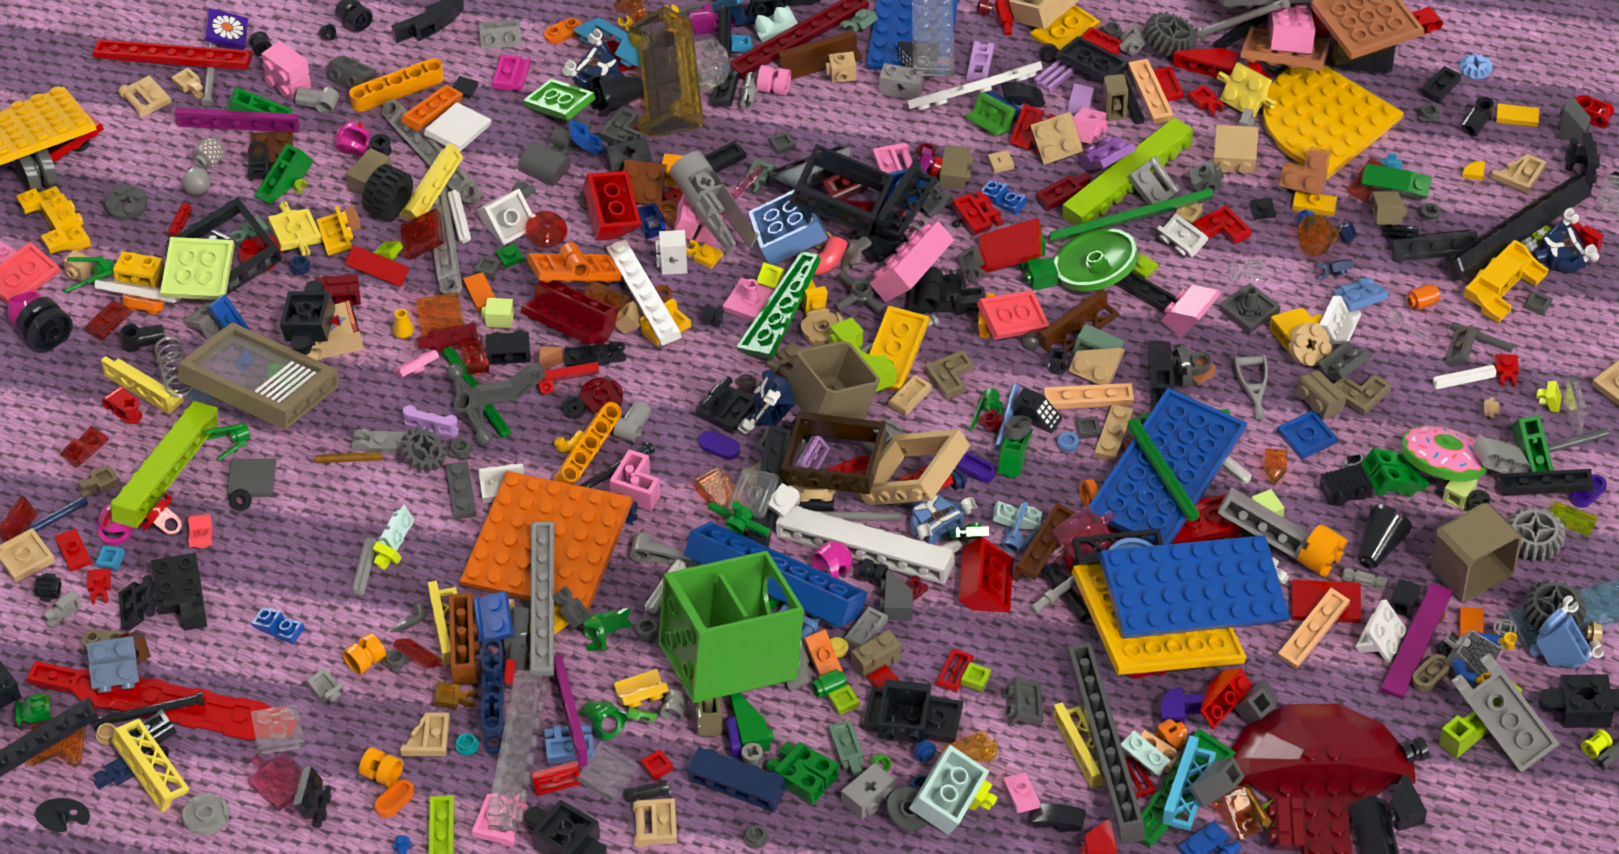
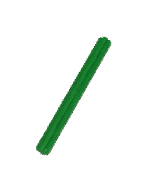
(489, 411)
(1163, 469)

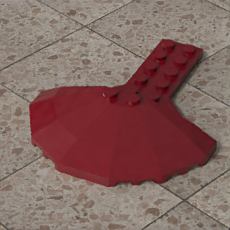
(1327, 760)

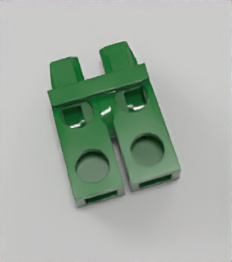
(1392, 473)
(804, 771)

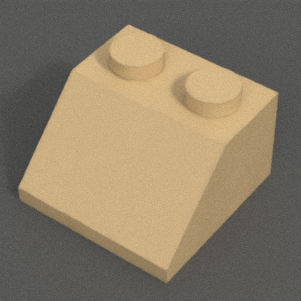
(1236, 148)

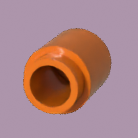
(1423, 297)

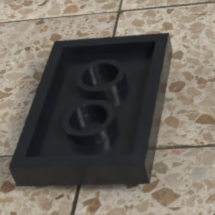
(1091, 59)

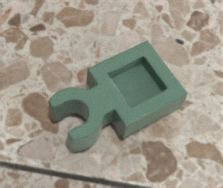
(763, 178)
(247, 232)

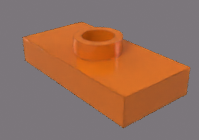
(822, 652)

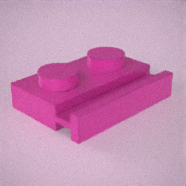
(511, 73)

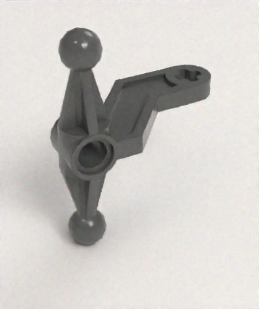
(473, 400)

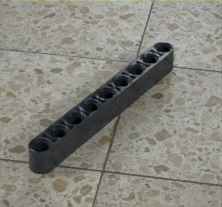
(1518, 226)

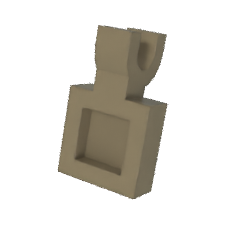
(100, 479)

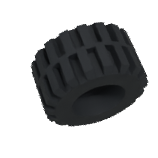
(387, 192)

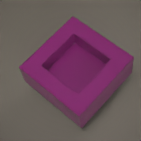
(926, 158)

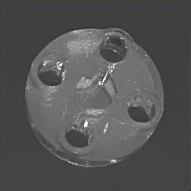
(712, 64)

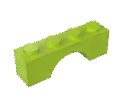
(851, 332)
(1465, 732)

